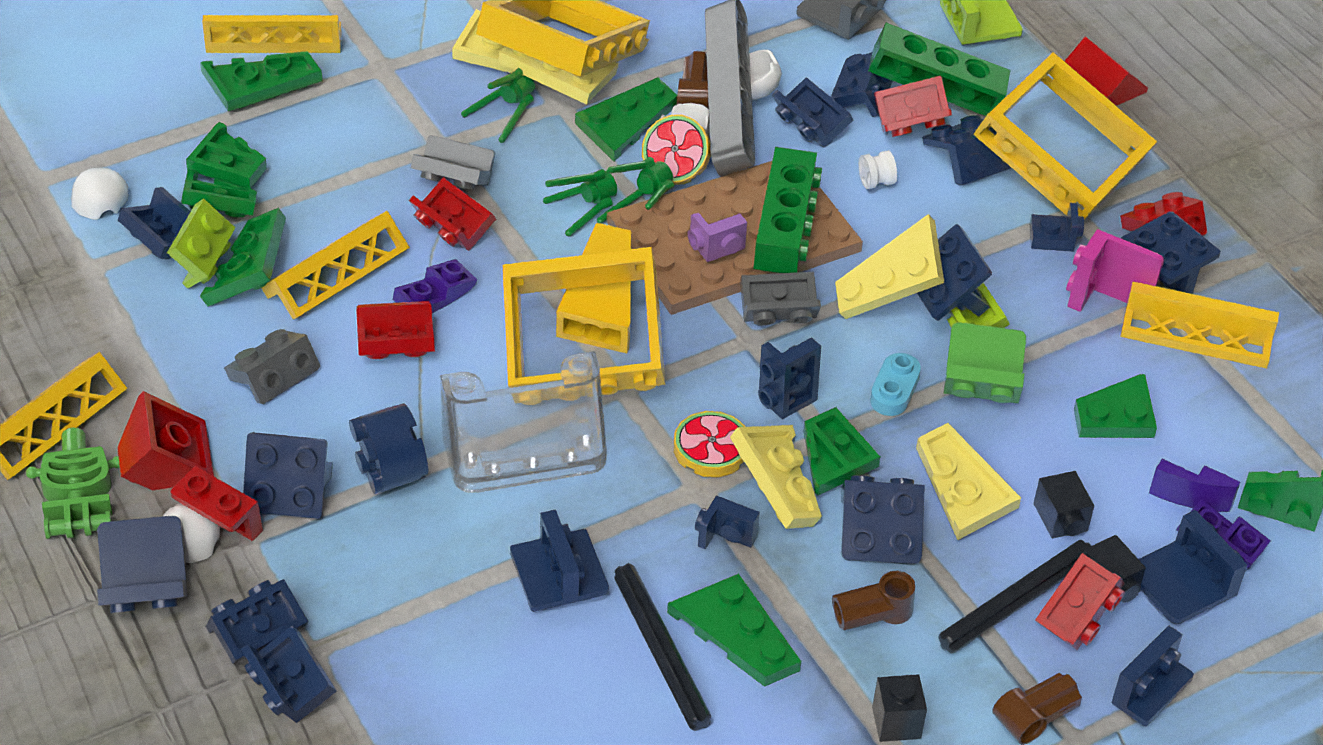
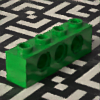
(914, 58)
(786, 211)

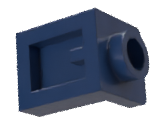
(1056, 232)
(729, 521)

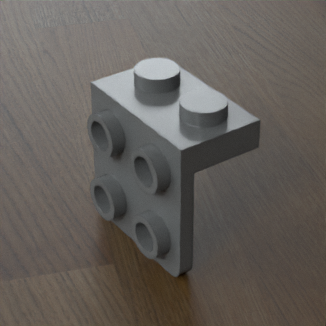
(839, 16)

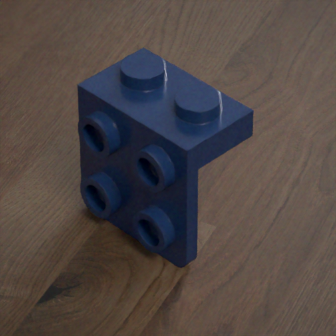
(968, 154)
(882, 520)
(141, 563)
(1192, 571)

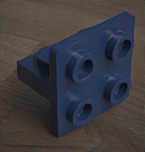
(1181, 248)
(962, 273)
(287, 474)
(558, 565)

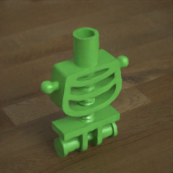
(75, 486)

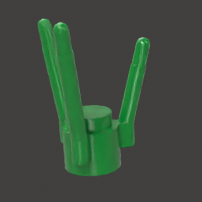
(513, 89)
(653, 179)
(597, 188)

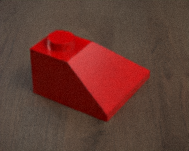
(162, 444)

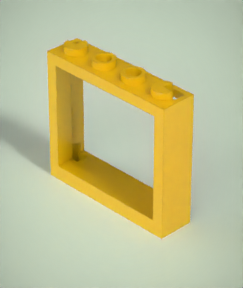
(516, 27)
(1040, 167)
(582, 272)

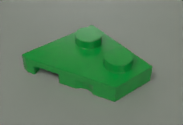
(227, 158)
(222, 195)
(1117, 411)
(836, 450)
(1284, 497)

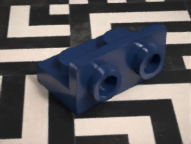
(789, 378)
(256, 618)
(1152, 678)

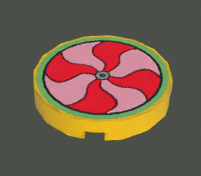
(679, 144)
(705, 443)

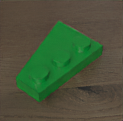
(253, 82)
(623, 117)
(252, 258)
(739, 626)

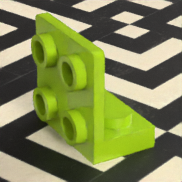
(981, 20)

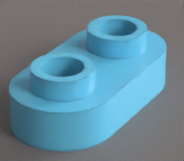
(895, 384)

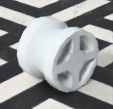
(877, 169)

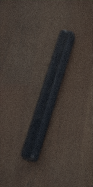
(1011, 599)
(662, 647)

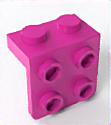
(1110, 268)

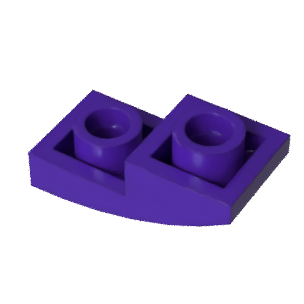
(440, 286)
(1187, 488)
(1238, 535)

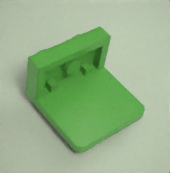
(985, 363)

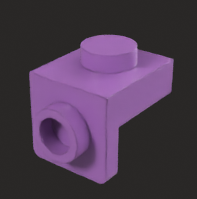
(717, 238)

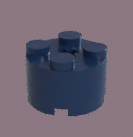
(389, 448)

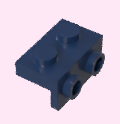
(858, 85)
(813, 112)
(156, 223)
(289, 675)

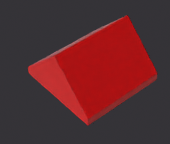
(1104, 73)

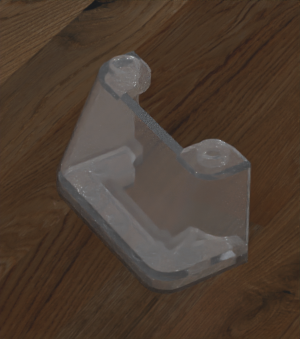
(524, 430)

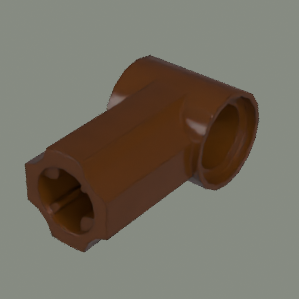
(694, 82)
(887, 601)
(1030, 711)

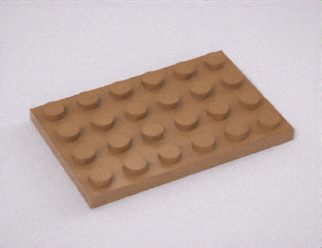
(683, 273)

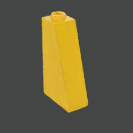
(599, 312)

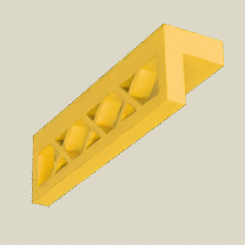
(272, 33)
(325, 257)
(1199, 318)
(53, 397)

